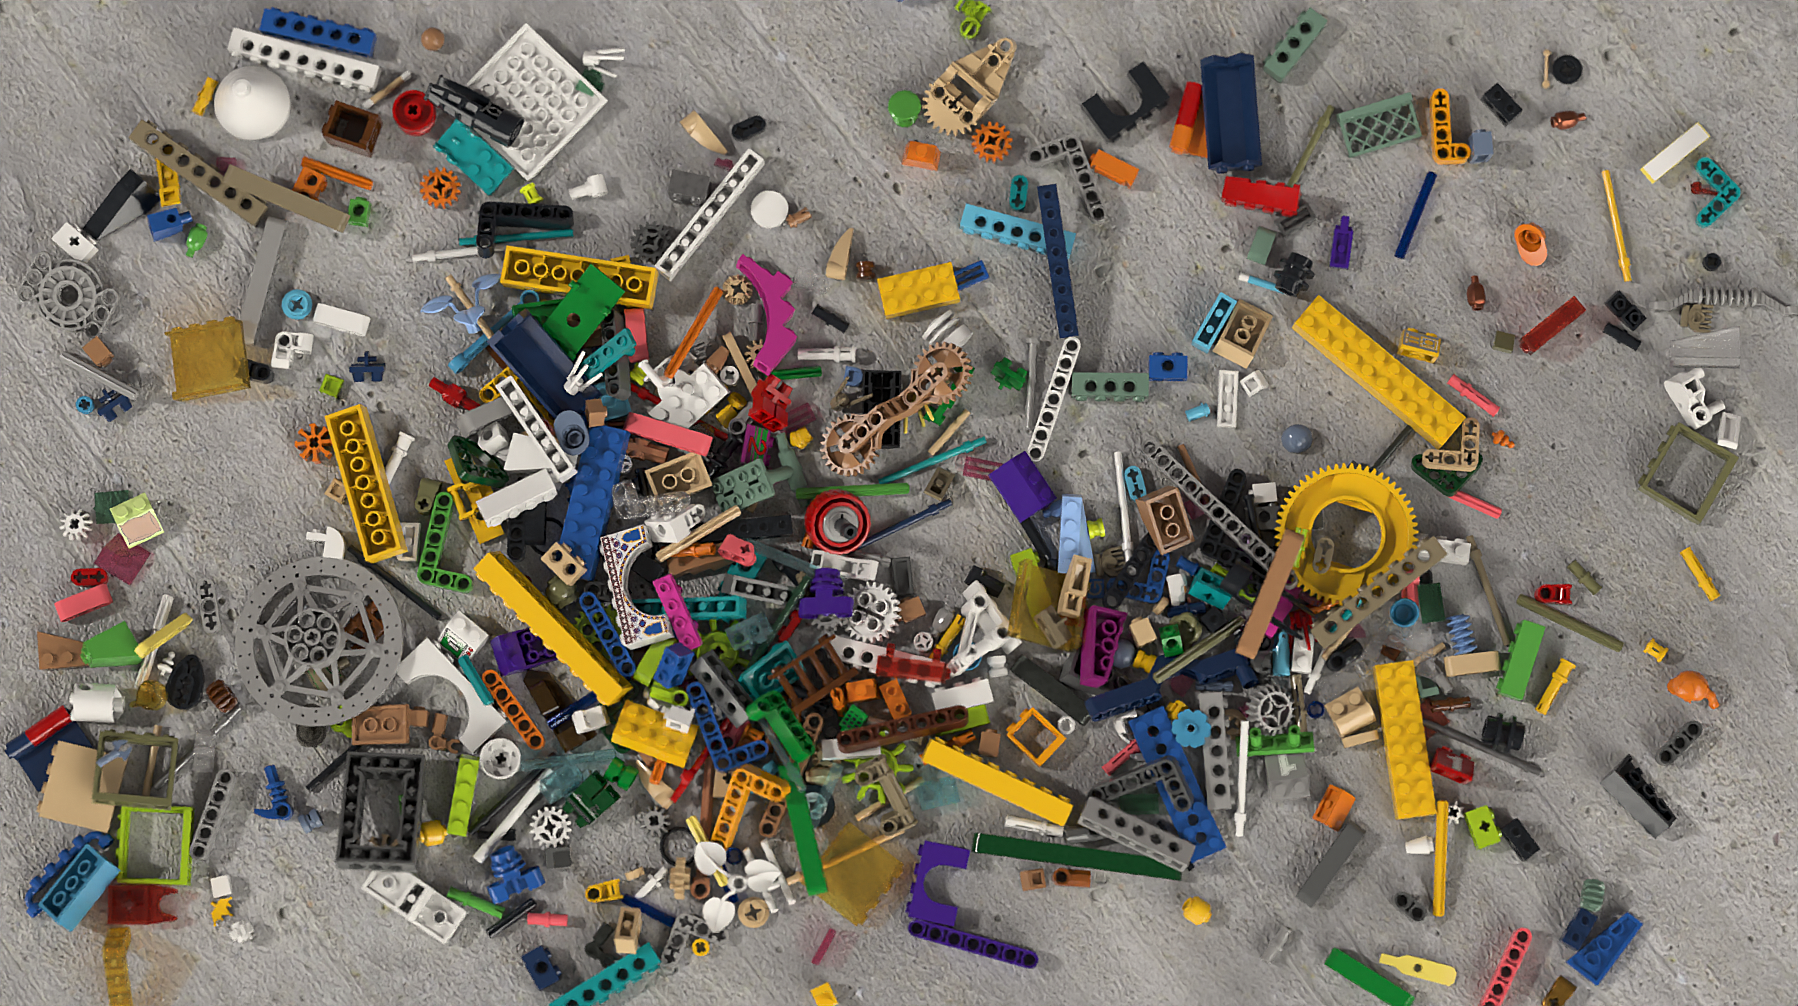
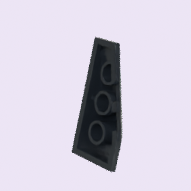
(123, 204)

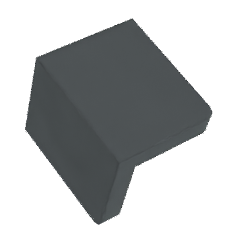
(558, 857)

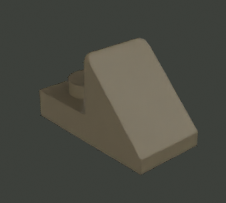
(939, 484)

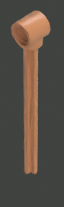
(705, 822)

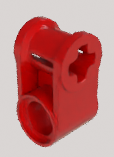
(1558, 594)

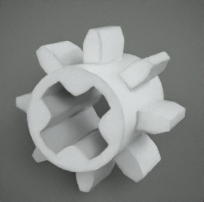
(1458, 813)
(241, 931)

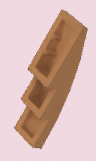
(682, 565)

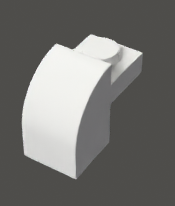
(334, 542)
(590, 719)

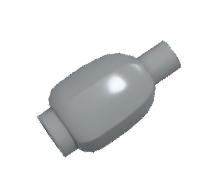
(943, 621)

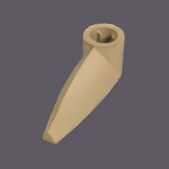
(701, 132)
(839, 258)
(661, 792)

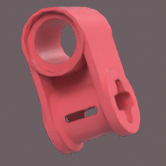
(737, 550)

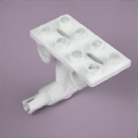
(984, 612)

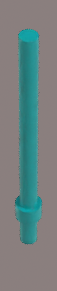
(521, 236)
(967, 447)

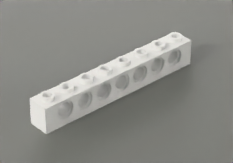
(241, 38)
(709, 214)

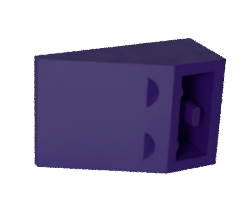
(520, 652)

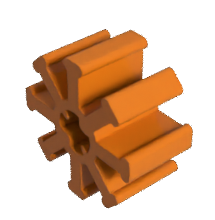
(308, 443)

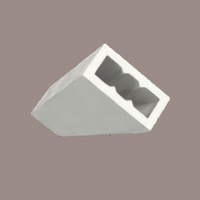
(526, 458)

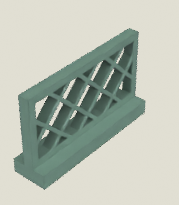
(1373, 109)

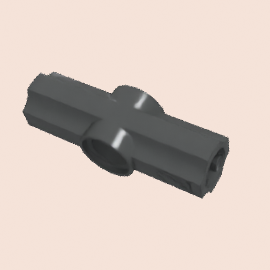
(1081, 834)

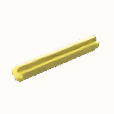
(700, 836)

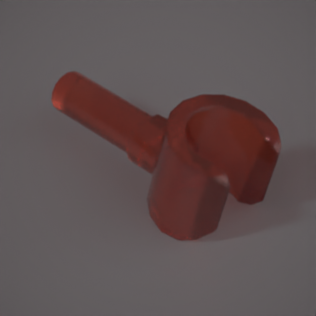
(1696, 188)

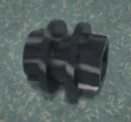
(1294, 273)
(1503, 733)

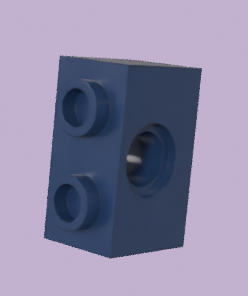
(1578, 929)
(531, 961)

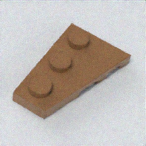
(58, 652)

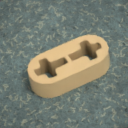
(1360, 739)

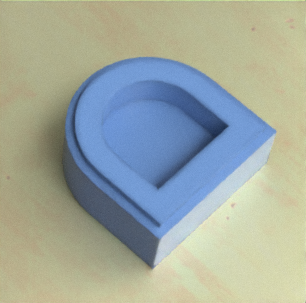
(855, 376)

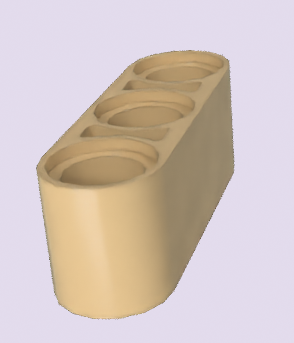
(1472, 663)

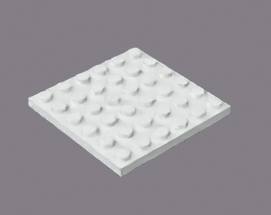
(541, 88)

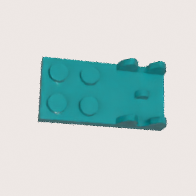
(474, 156)

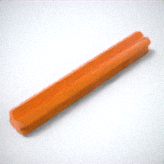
(337, 173)

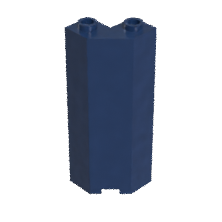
(1231, 113)
(540, 364)

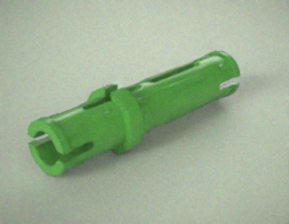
(475, 902)

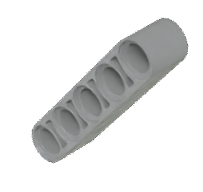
(212, 804)

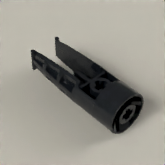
(475, 110)
(1238, 579)

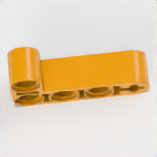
(1444, 127)

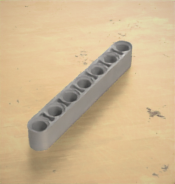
(262, 278)

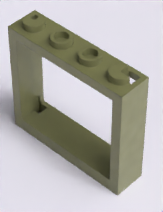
(1730, 461)
(133, 800)

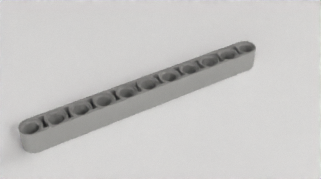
(1214, 505)

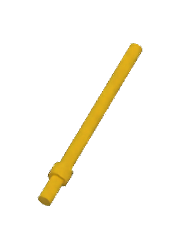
(1624, 261)

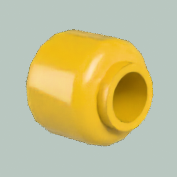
(432, 833)
(1196, 910)

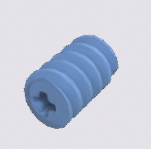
(1461, 634)

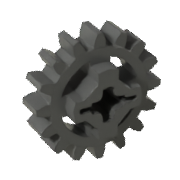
(644, 246)

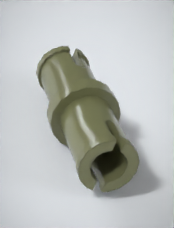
(1584, 577)

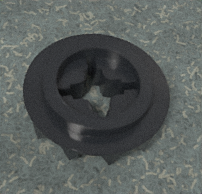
(1571, 62)

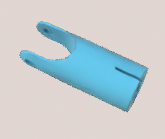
(1281, 655)

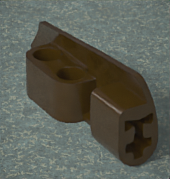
(550, 701)

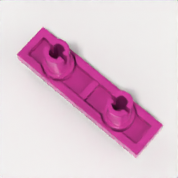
(677, 612)

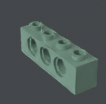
(1280, 70)
(1138, 380)

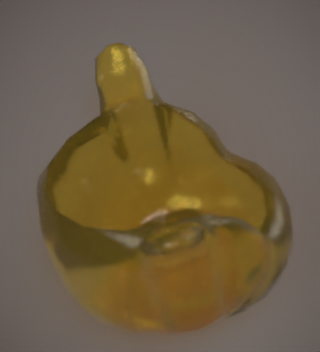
(150, 696)

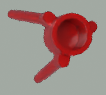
(1302, 620)

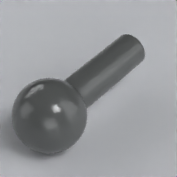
(538, 806)

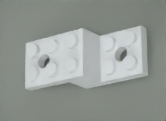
(416, 902)

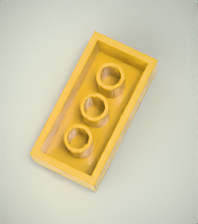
(918, 290)
(646, 732)

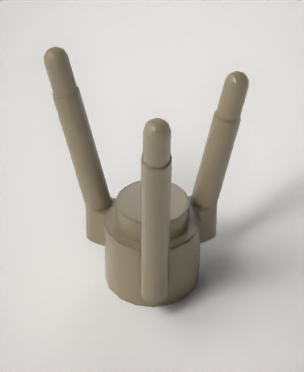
(842, 401)

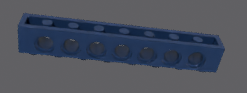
(1058, 260)

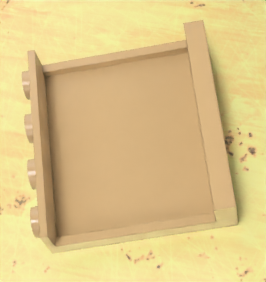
(71, 787)

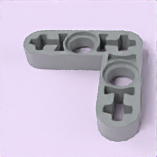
(685, 932)

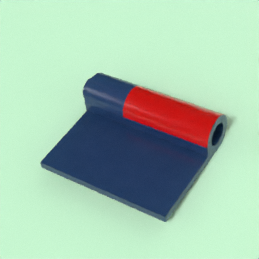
(35, 744)

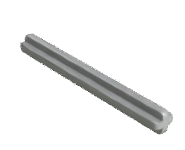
(99, 375)

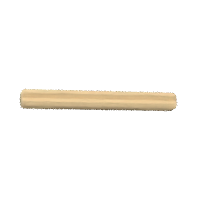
(699, 533)

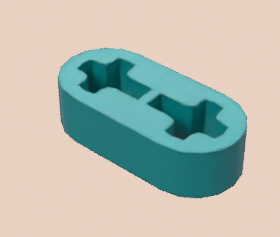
(1023, 194)

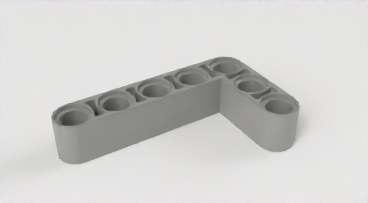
(1077, 171)

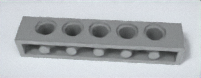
(1216, 801)
(1142, 843)

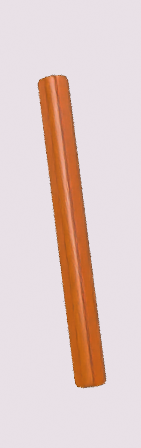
(693, 332)

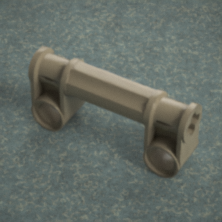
(901, 814)

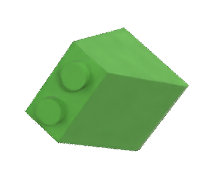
(111, 648)

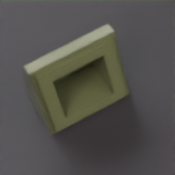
(1503, 342)

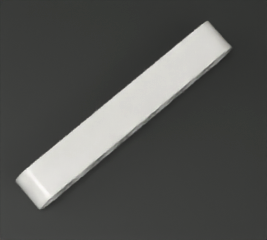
(1059, 392)

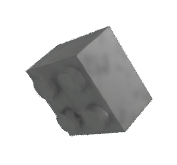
(689, 188)

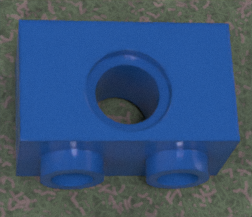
(1158, 373)

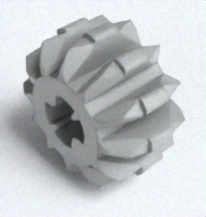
(647, 823)

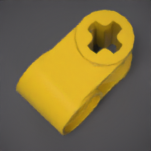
(605, 891)

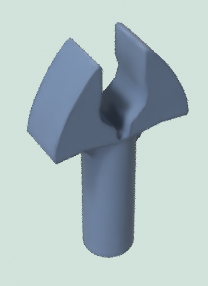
(115, 753)

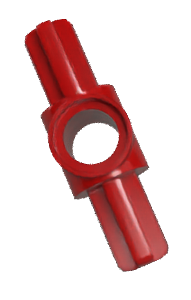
(453, 394)

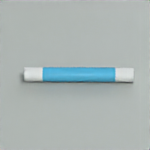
(1259, 282)

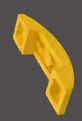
(168, 182)

